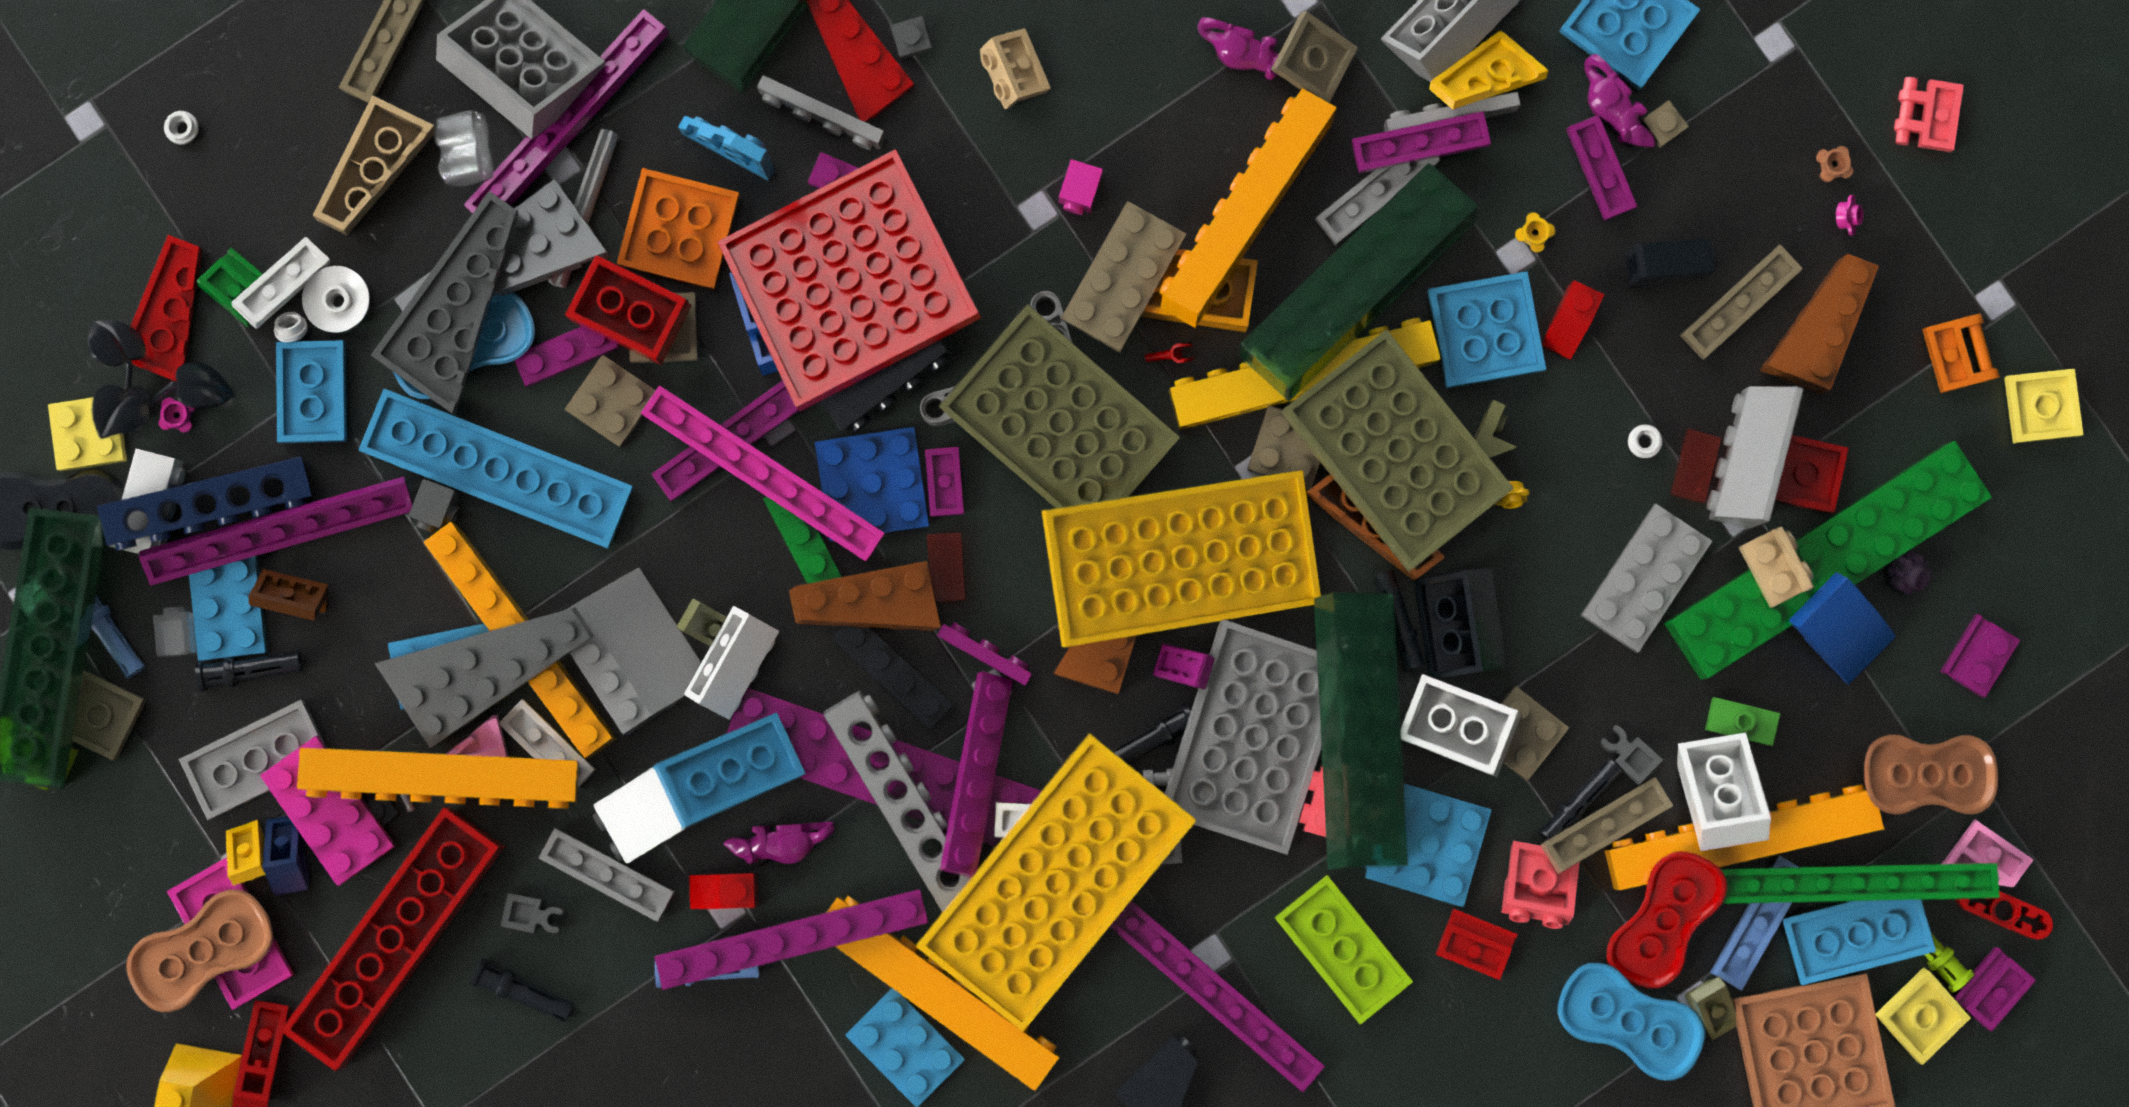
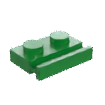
(228, 279)

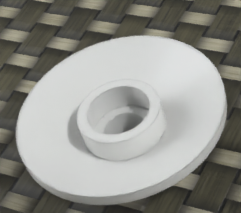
(320, 294)

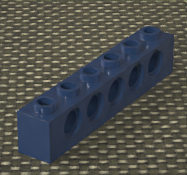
(115, 514)

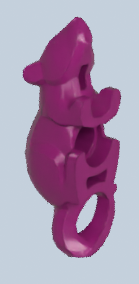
(1238, 47)
(1610, 101)
(785, 845)

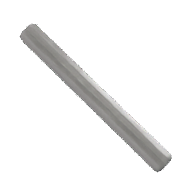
(590, 187)

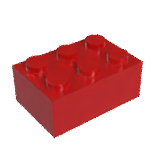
(628, 310)

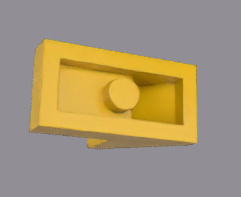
(245, 852)

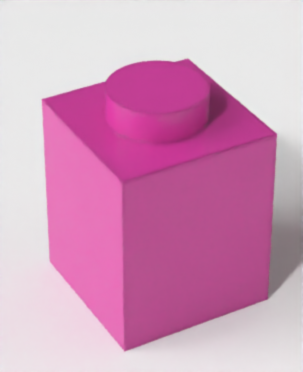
(1080, 187)

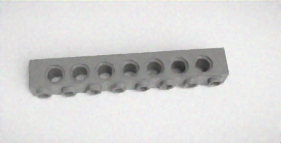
(863, 709)

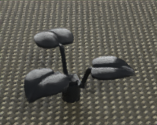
(126, 408)

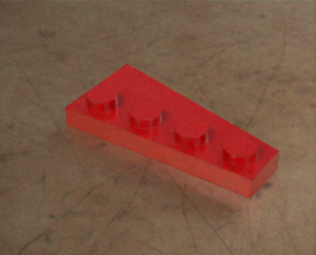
(863, 62)
(168, 308)

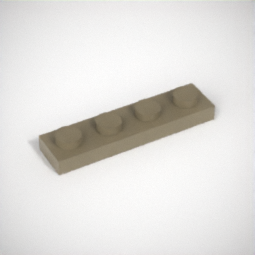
(380, 48)
(1741, 302)
(1606, 825)

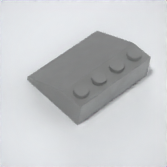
(518, 61)
(1754, 455)
(637, 653)

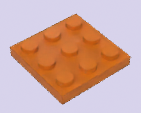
(677, 229)

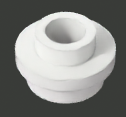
(172, 123)
(290, 327)
(1654, 437)

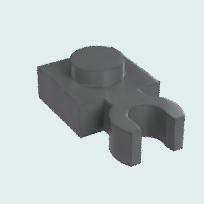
(1635, 758)
(526, 913)

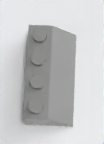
(1443, 32)

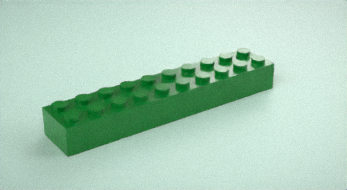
(1849, 542)

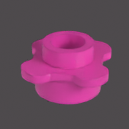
(1849, 215)
(167, 412)

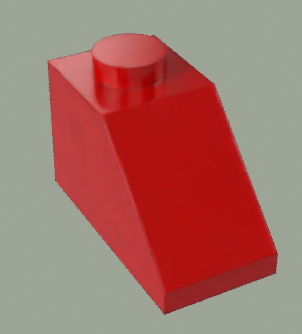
(1572, 319)
(724, 891)

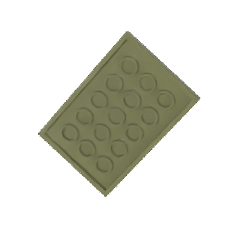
(1057, 416)
(1397, 450)

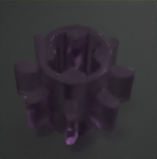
(1910, 572)

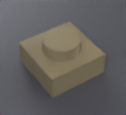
(1664, 123)

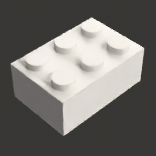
(1459, 725)
(1723, 791)

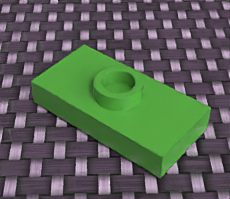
(1736, 718)

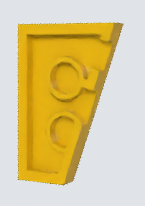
(1487, 71)

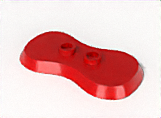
(1678, 898)

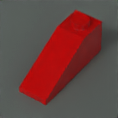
(260, 1055)

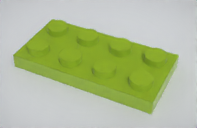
(1343, 949)

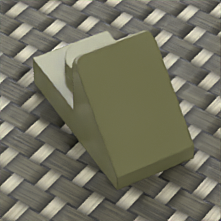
(1493, 422)
(701, 622)
(1713, 1006)

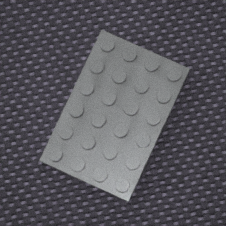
(1251, 739)

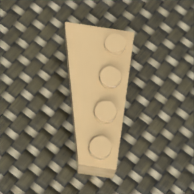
(371, 162)

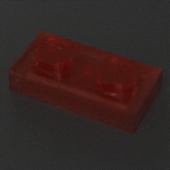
(1695, 466)
(946, 566)

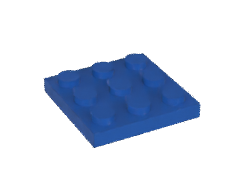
(876, 478)

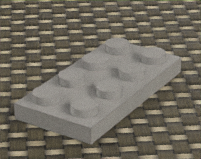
(1646, 578)
(231, 767)

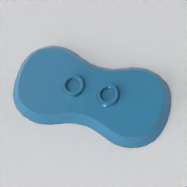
(504, 336)
(1655, 1033)

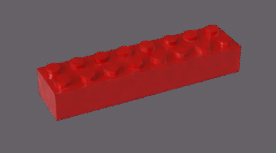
(393, 938)

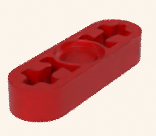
(2023, 928)

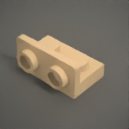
(1014, 67)
(1777, 566)

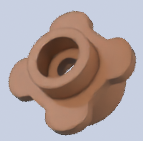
(1841, 156)

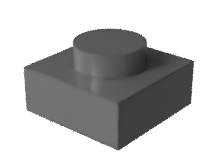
(911, 37)

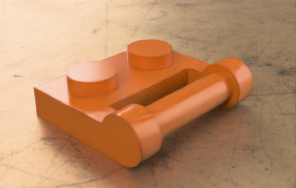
(1951, 357)

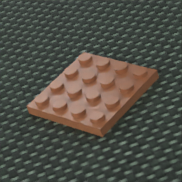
(1814, 1046)

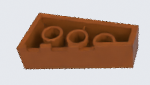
(1822, 331)
(1336, 503)
(880, 598)
(1098, 663)

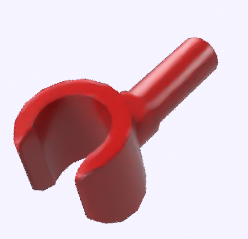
(1174, 353)

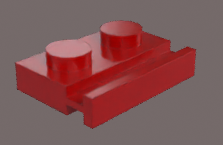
(1476, 944)

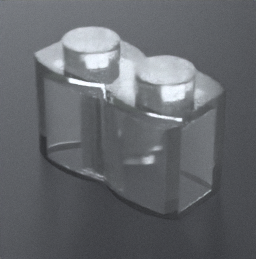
(464, 148)

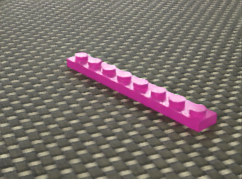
(763, 473)

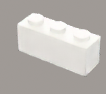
(147, 475)
(731, 663)

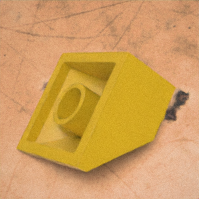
(198, 1078)

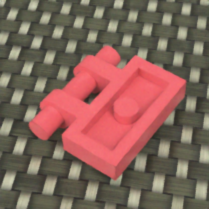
(1939, 114)

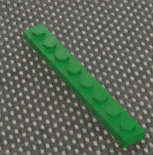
(1862, 883)

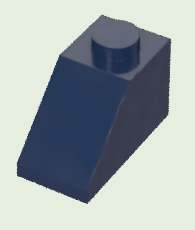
(285, 857)

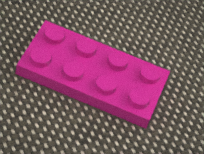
(337, 830)
(242, 984)

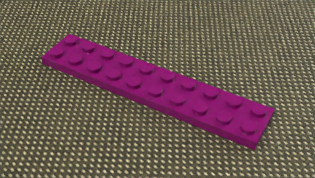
(831, 767)

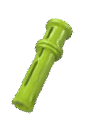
(1948, 966)

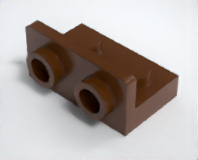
(289, 595)

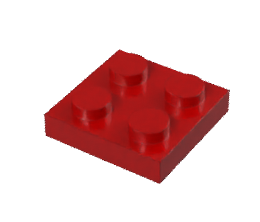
(1812, 474)

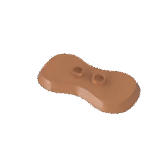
(1948, 774)
(177, 963)

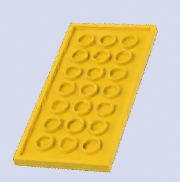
(1181, 557)
(1056, 882)

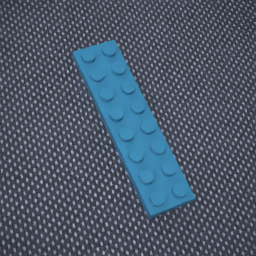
(496, 468)

